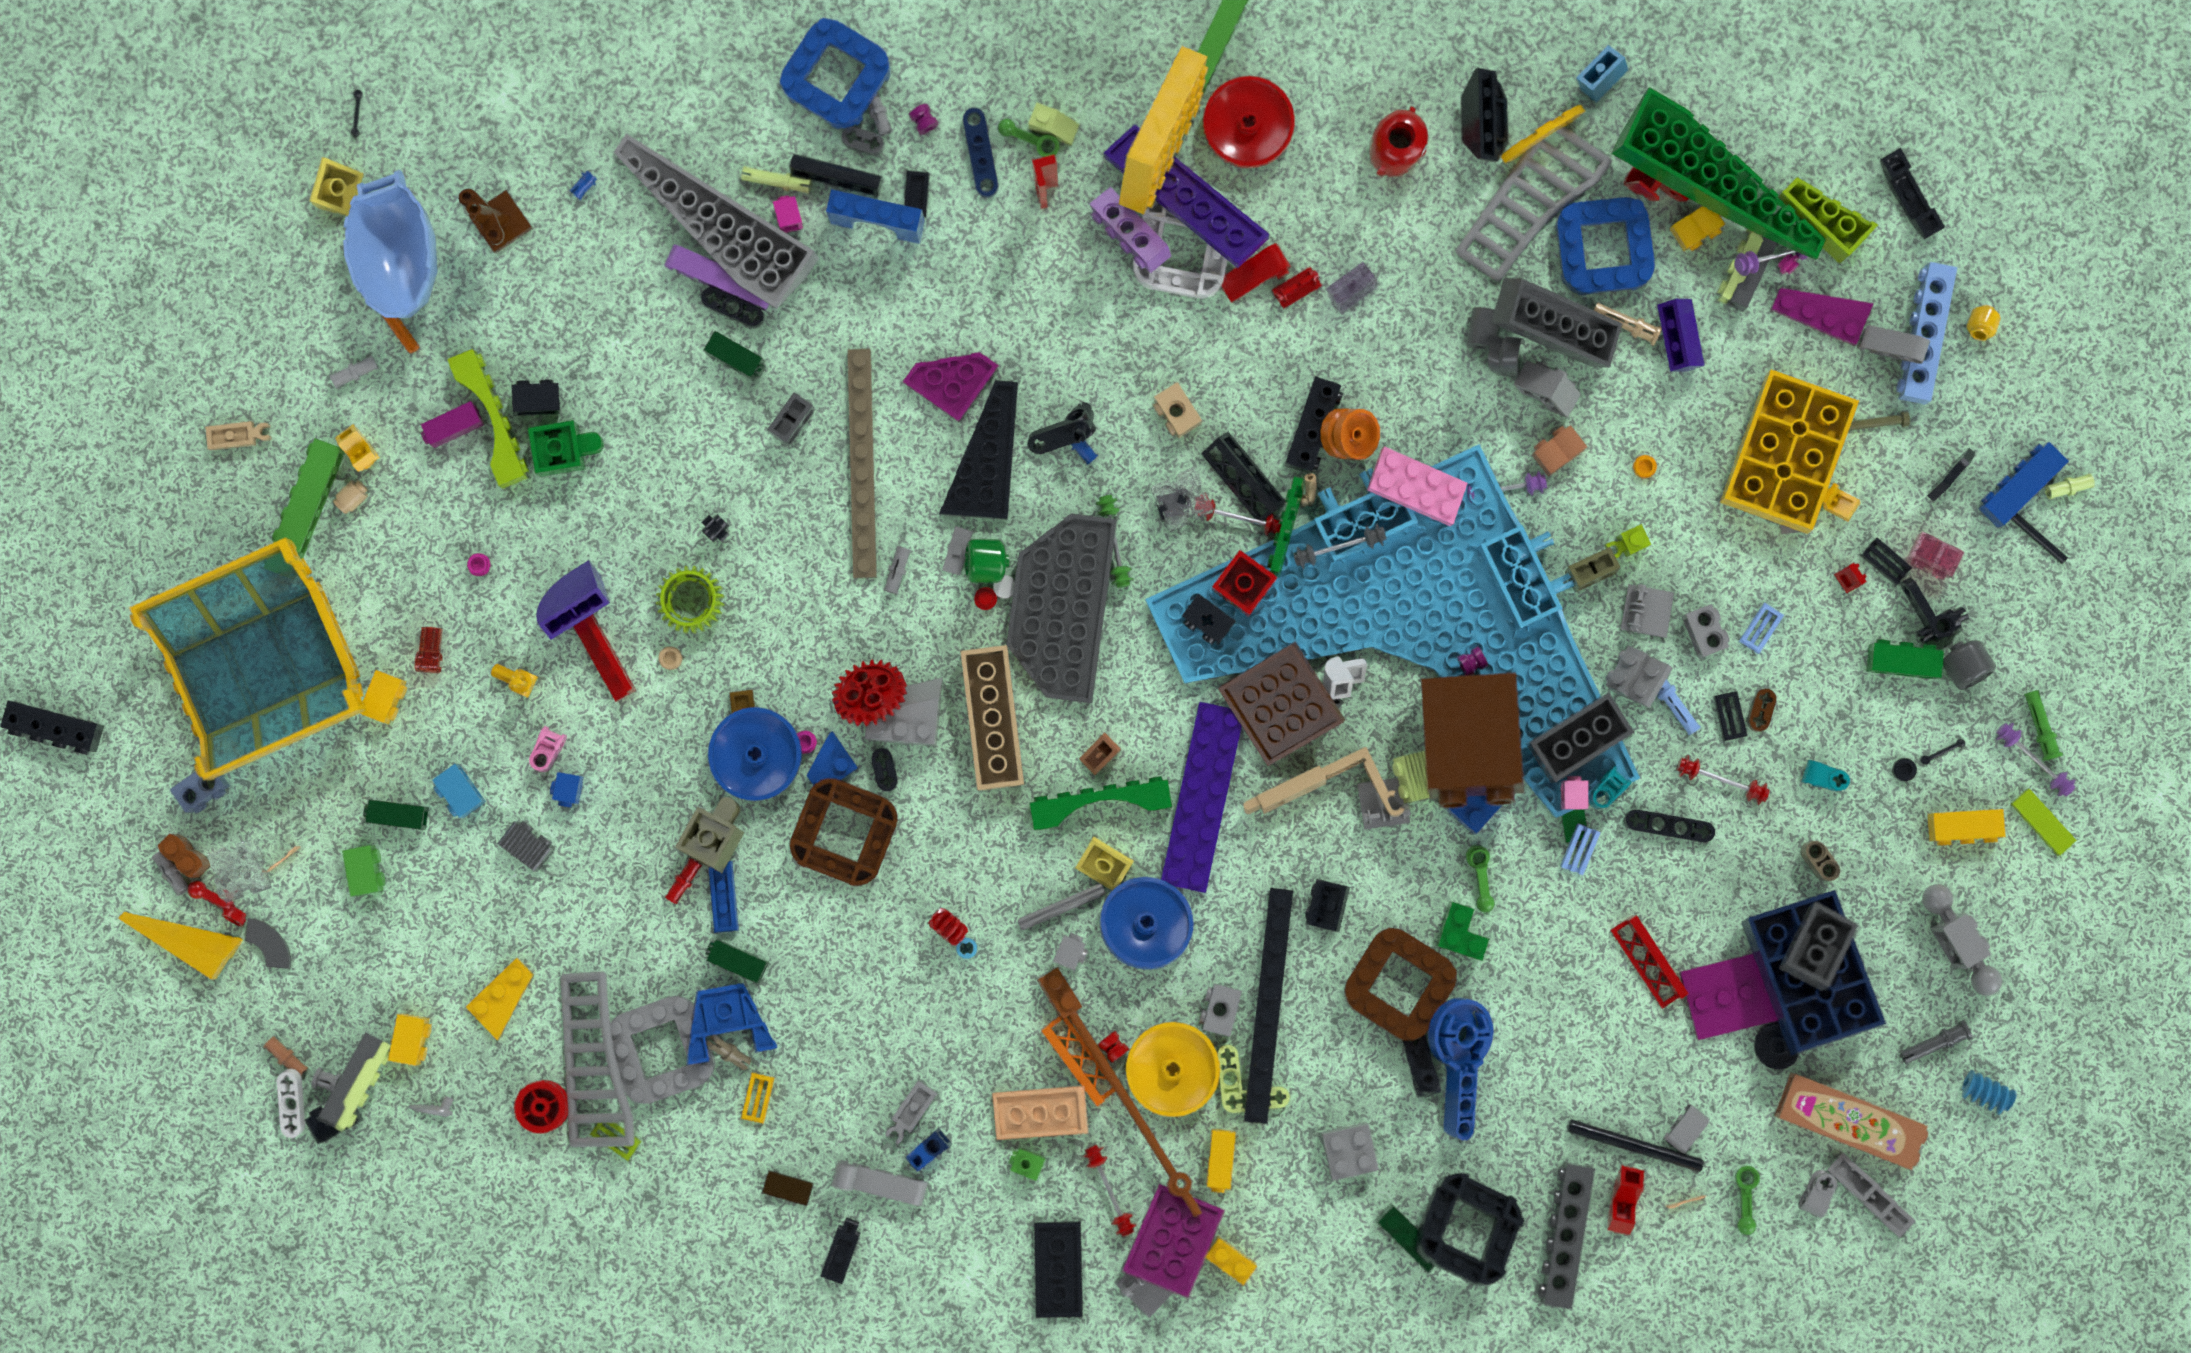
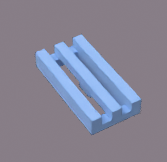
(1750, 644)
(1589, 850)

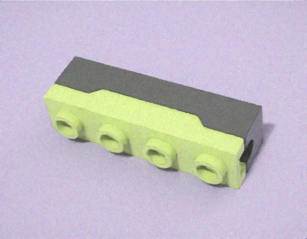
(1740, 289)
(354, 1081)

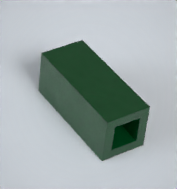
(735, 356)
(396, 814)
(736, 960)

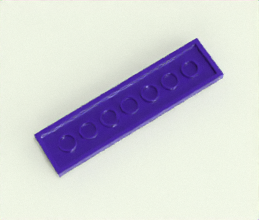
(1199, 206)
(1202, 798)

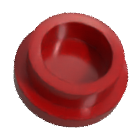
(985, 598)

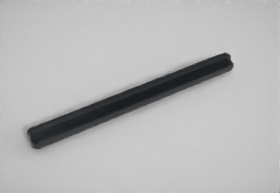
(1635, 1145)

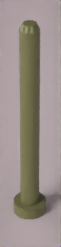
(1903, 419)

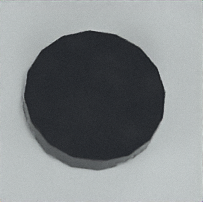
(1770, 1048)

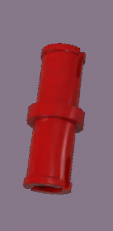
(683, 880)

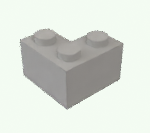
(1548, 386)

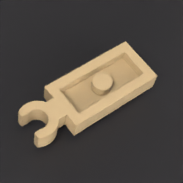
(235, 435)

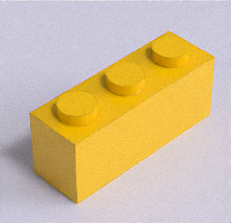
(1966, 826)

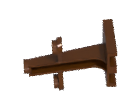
(497, 220)

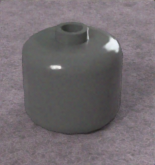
(1968, 664)

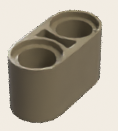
(1823, 857)

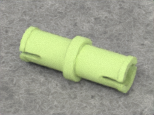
(2069, 486)

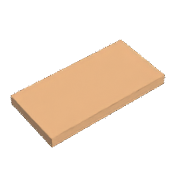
(1040, 1112)

